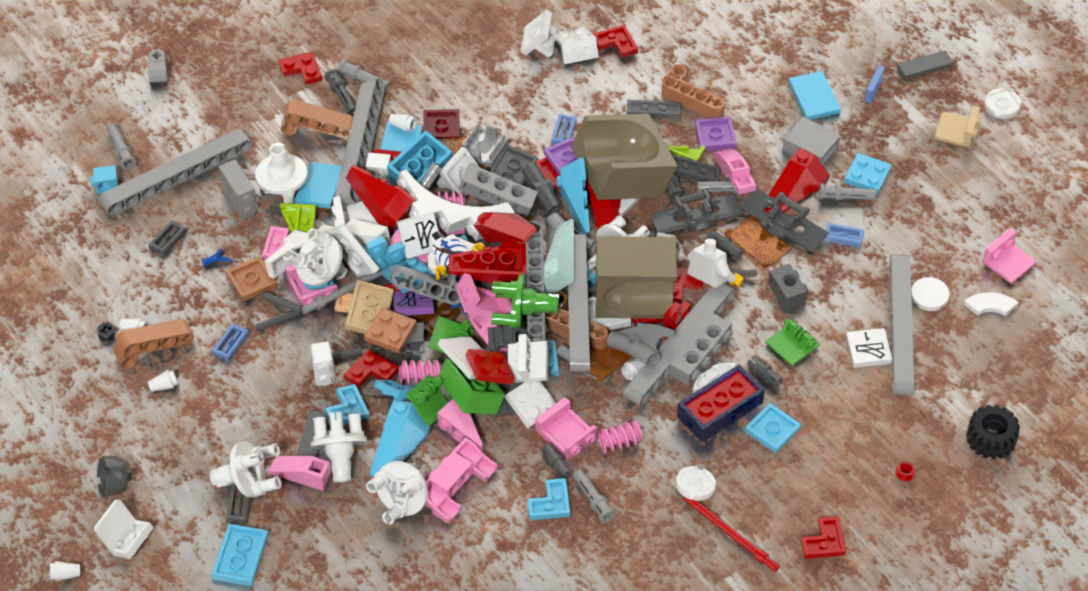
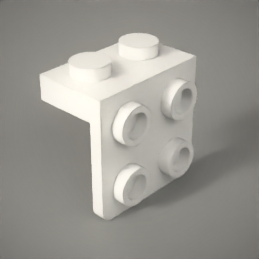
(577, 45)
(346, 213)
(121, 531)

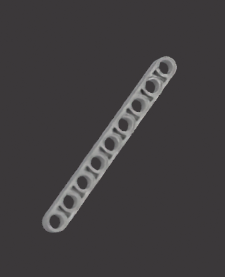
(360, 136)
(175, 172)
(535, 273)
(579, 309)
(901, 325)
(649, 379)

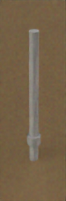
(321, 302)

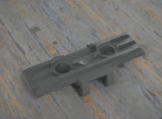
(697, 218)
(781, 224)
(500, 338)

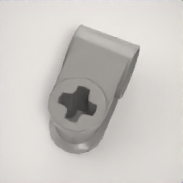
(157, 67)

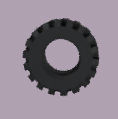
(995, 419)

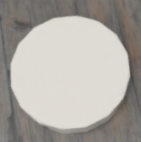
(1002, 103)
(930, 294)
(695, 483)

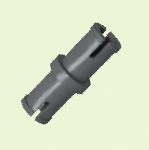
(726, 245)
(765, 371)
(556, 461)

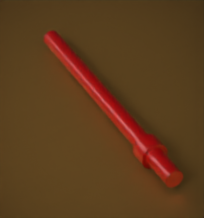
(760, 555)

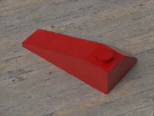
(382, 200)

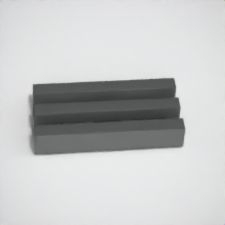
(170, 238)
(236, 518)

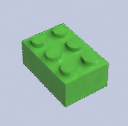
(470, 394)

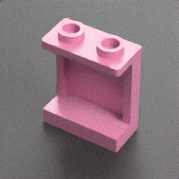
(302, 293)
(480, 300)
(565, 429)

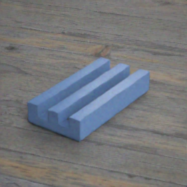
(874, 84)
(567, 118)
(844, 237)
(229, 350)

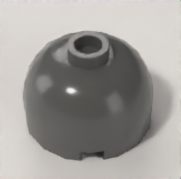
(113, 475)

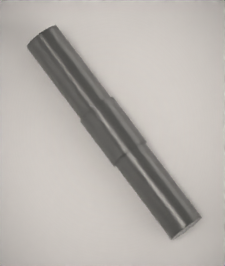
(282, 302)
(276, 320)
(346, 353)

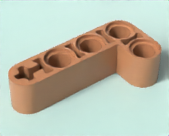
(691, 97)
(315, 118)
(559, 324)
(150, 338)

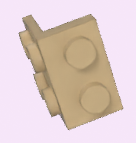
(958, 128)

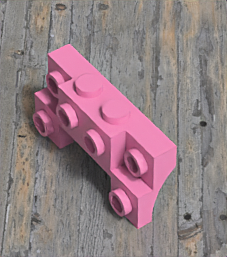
(451, 476)

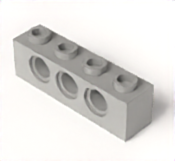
(517, 195)
(700, 349)

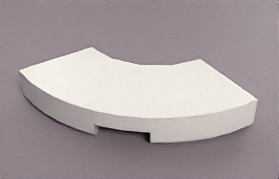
(990, 302)
(712, 374)

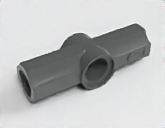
(543, 187)

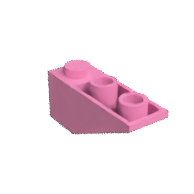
(458, 424)
(303, 470)

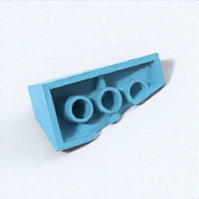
(573, 192)
(400, 435)

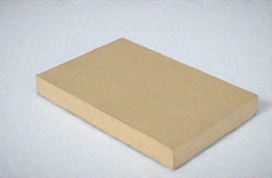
(366, 304)

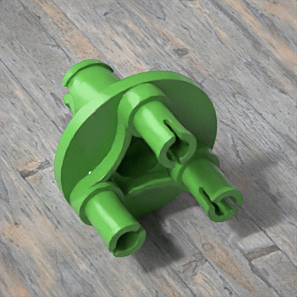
(524, 302)

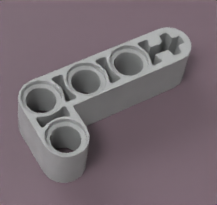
(424, 287)

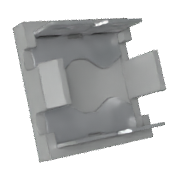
(485, 145)

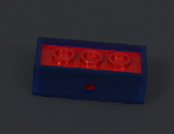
(720, 403)

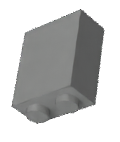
(812, 139)
(238, 189)

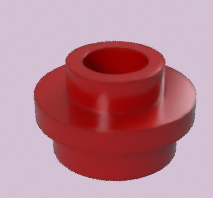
(905, 467)

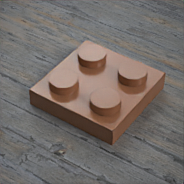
(251, 278)
(390, 330)

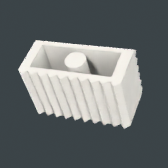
(322, 363)

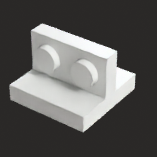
(539, 35)
(454, 171)
(528, 360)

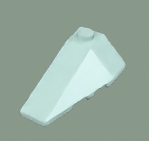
(560, 259)

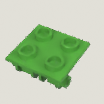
(447, 328)
(792, 342)
(428, 398)

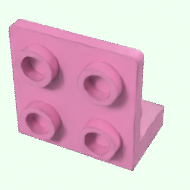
(1007, 258)

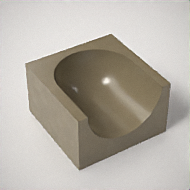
(624, 156)
(634, 276)

